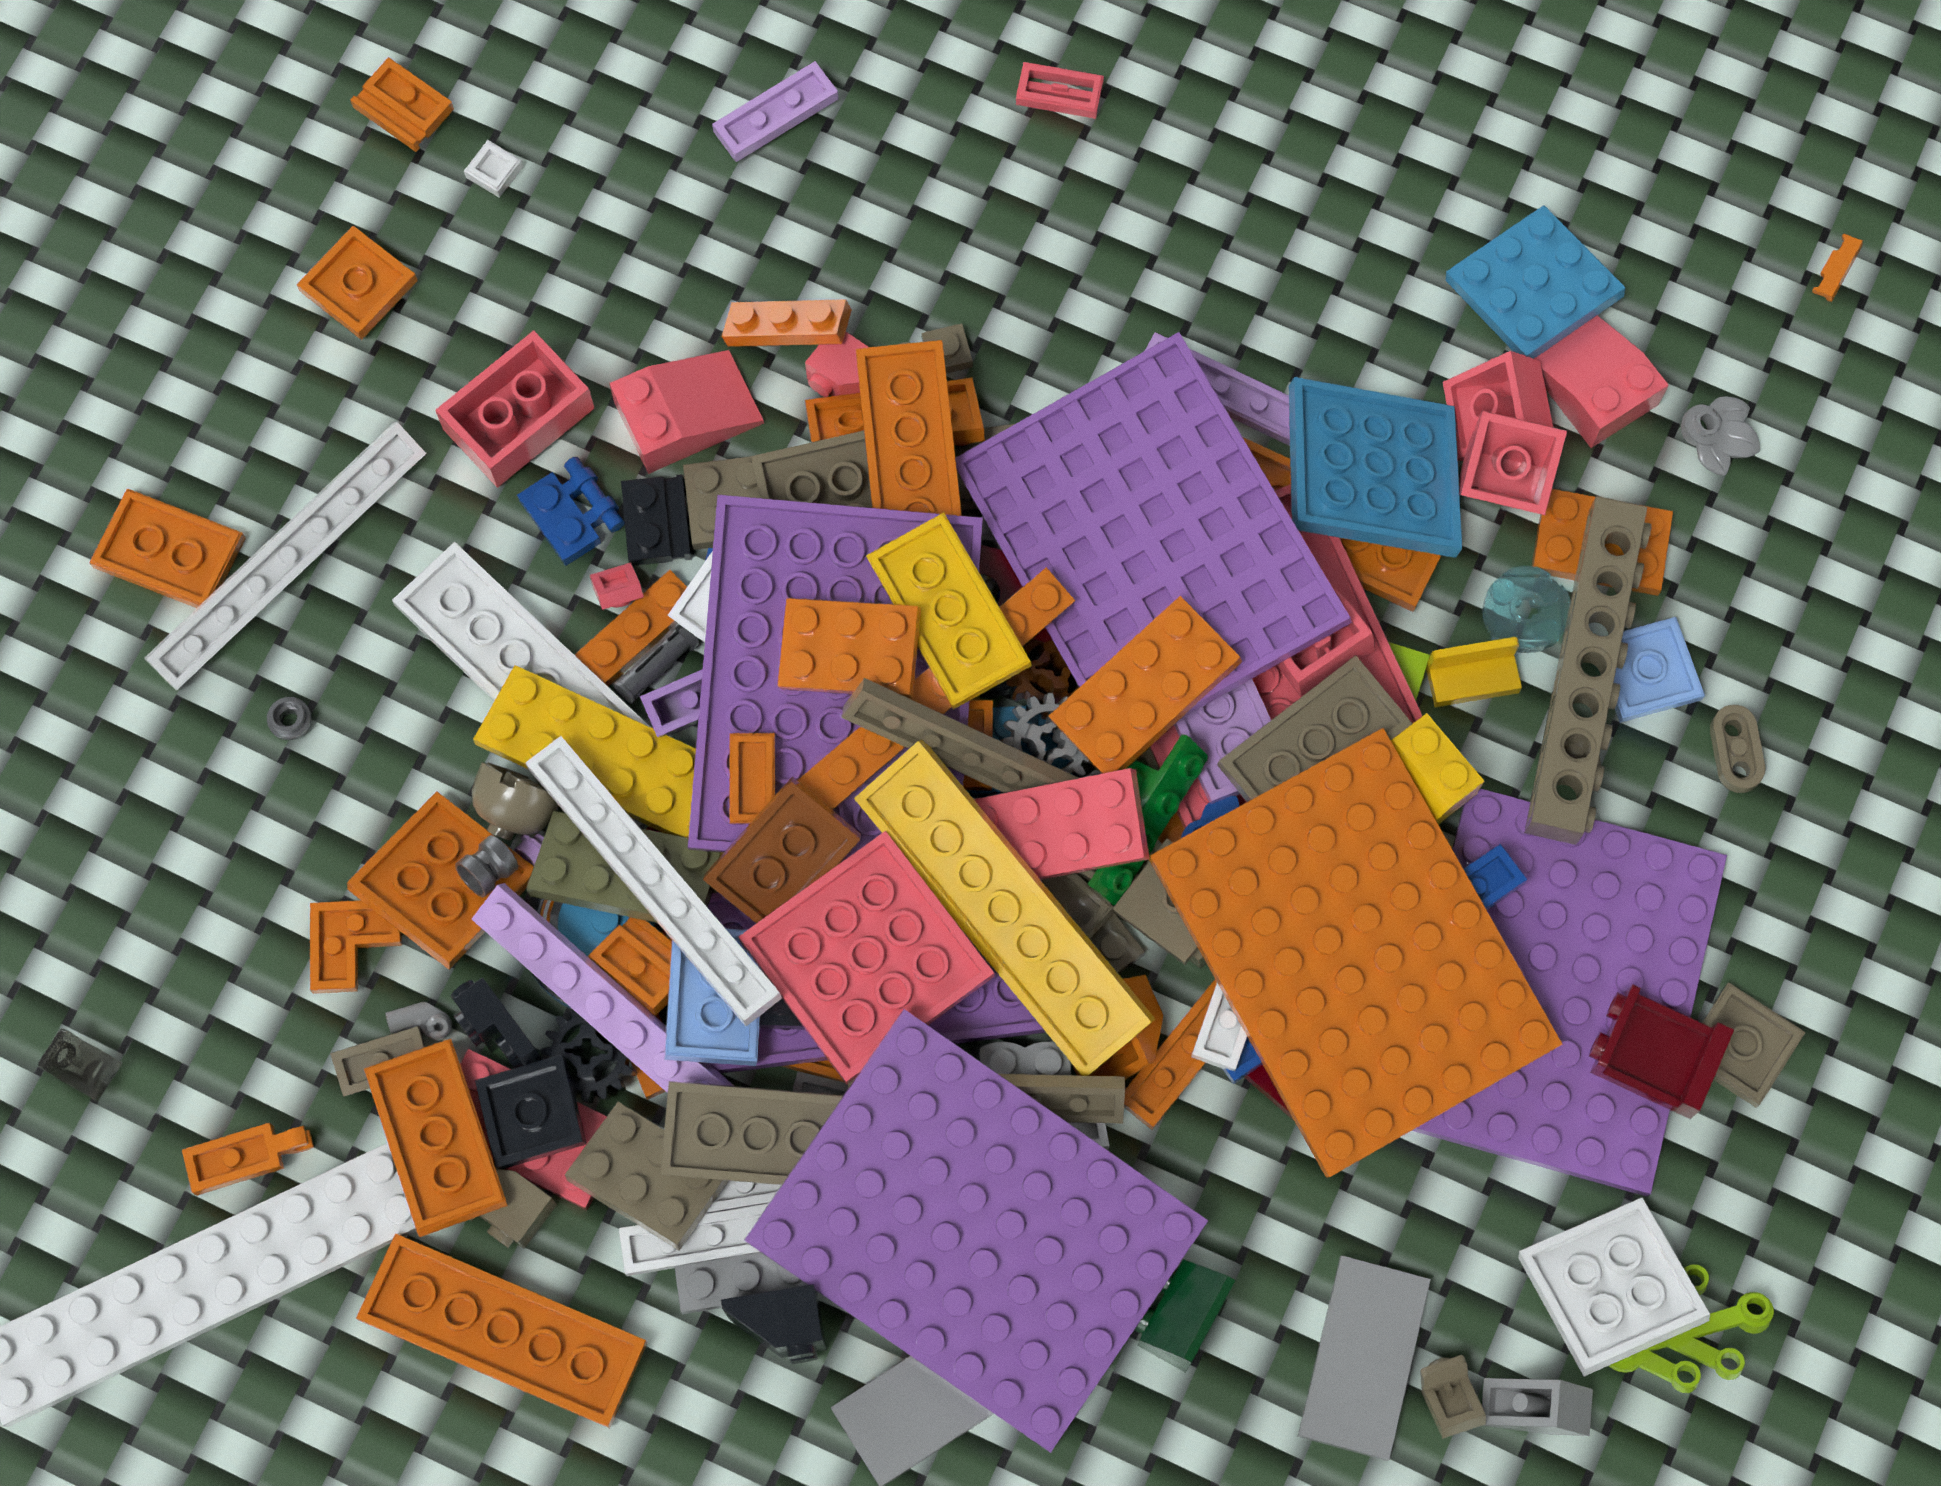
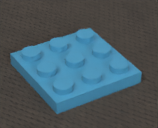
(1535, 284)

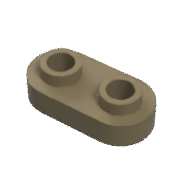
(1738, 750)

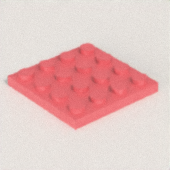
(863, 951)

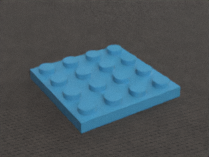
(1374, 467)

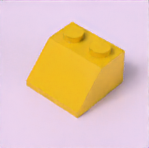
(1437, 767)

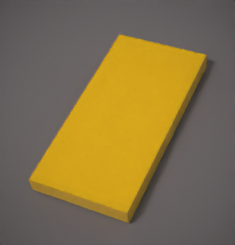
(960, 622)

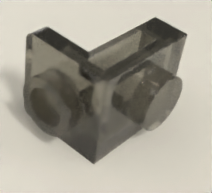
(79, 1064)

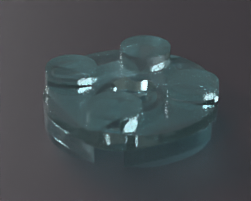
(1542, 592)

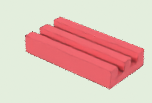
(1058, 96)

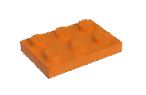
(1562, 533)
(841, 643)

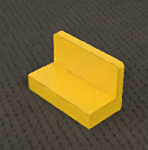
(1473, 672)

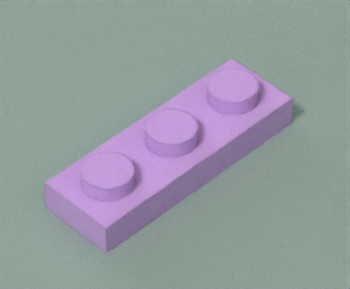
(775, 111)

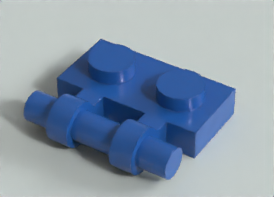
(561, 520)

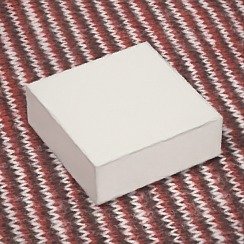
(493, 168)

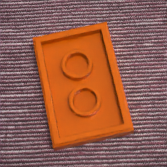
(166, 549)

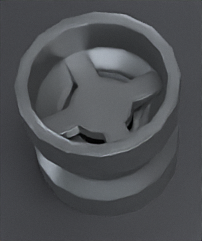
(486, 866)

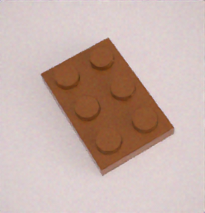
(781, 852)

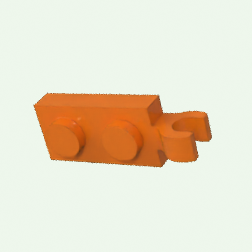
(242, 1156)

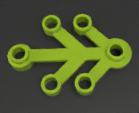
(1691, 1347)

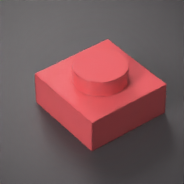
(616, 586)

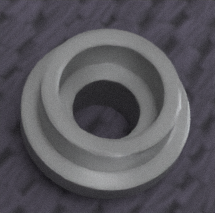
(284, 707)

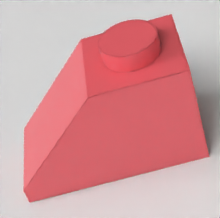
(834, 368)

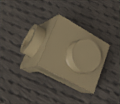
(1451, 1396)

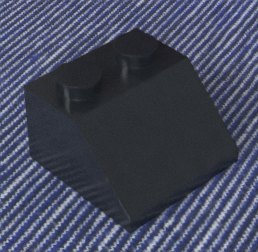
(782, 1321)

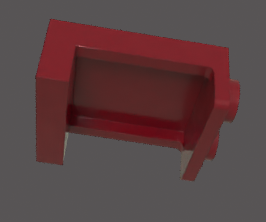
(1659, 1052)

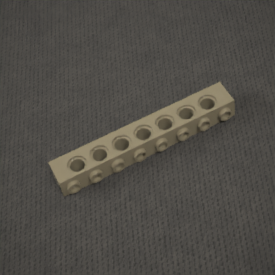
(1548, 813)

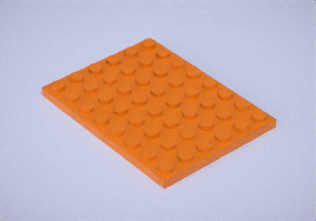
(1354, 952)

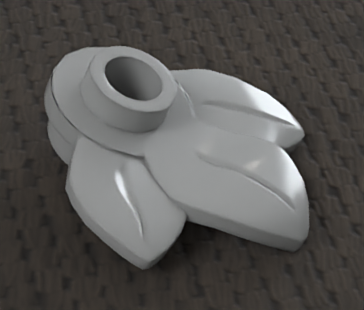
(1725, 435)

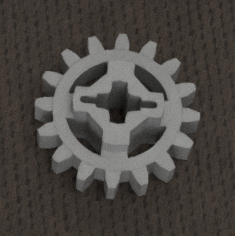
(1031, 735)

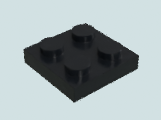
(530, 1112)

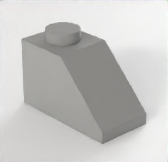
(1537, 1406)

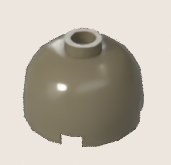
(510, 801)

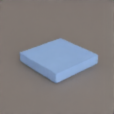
(1656, 671)

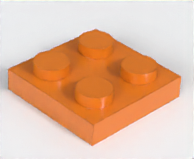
(357, 282)

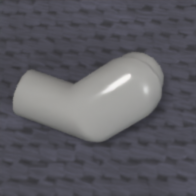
(430, 1019)

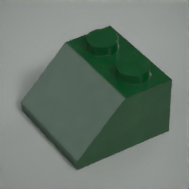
(1184, 1314)

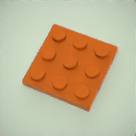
(417, 884)

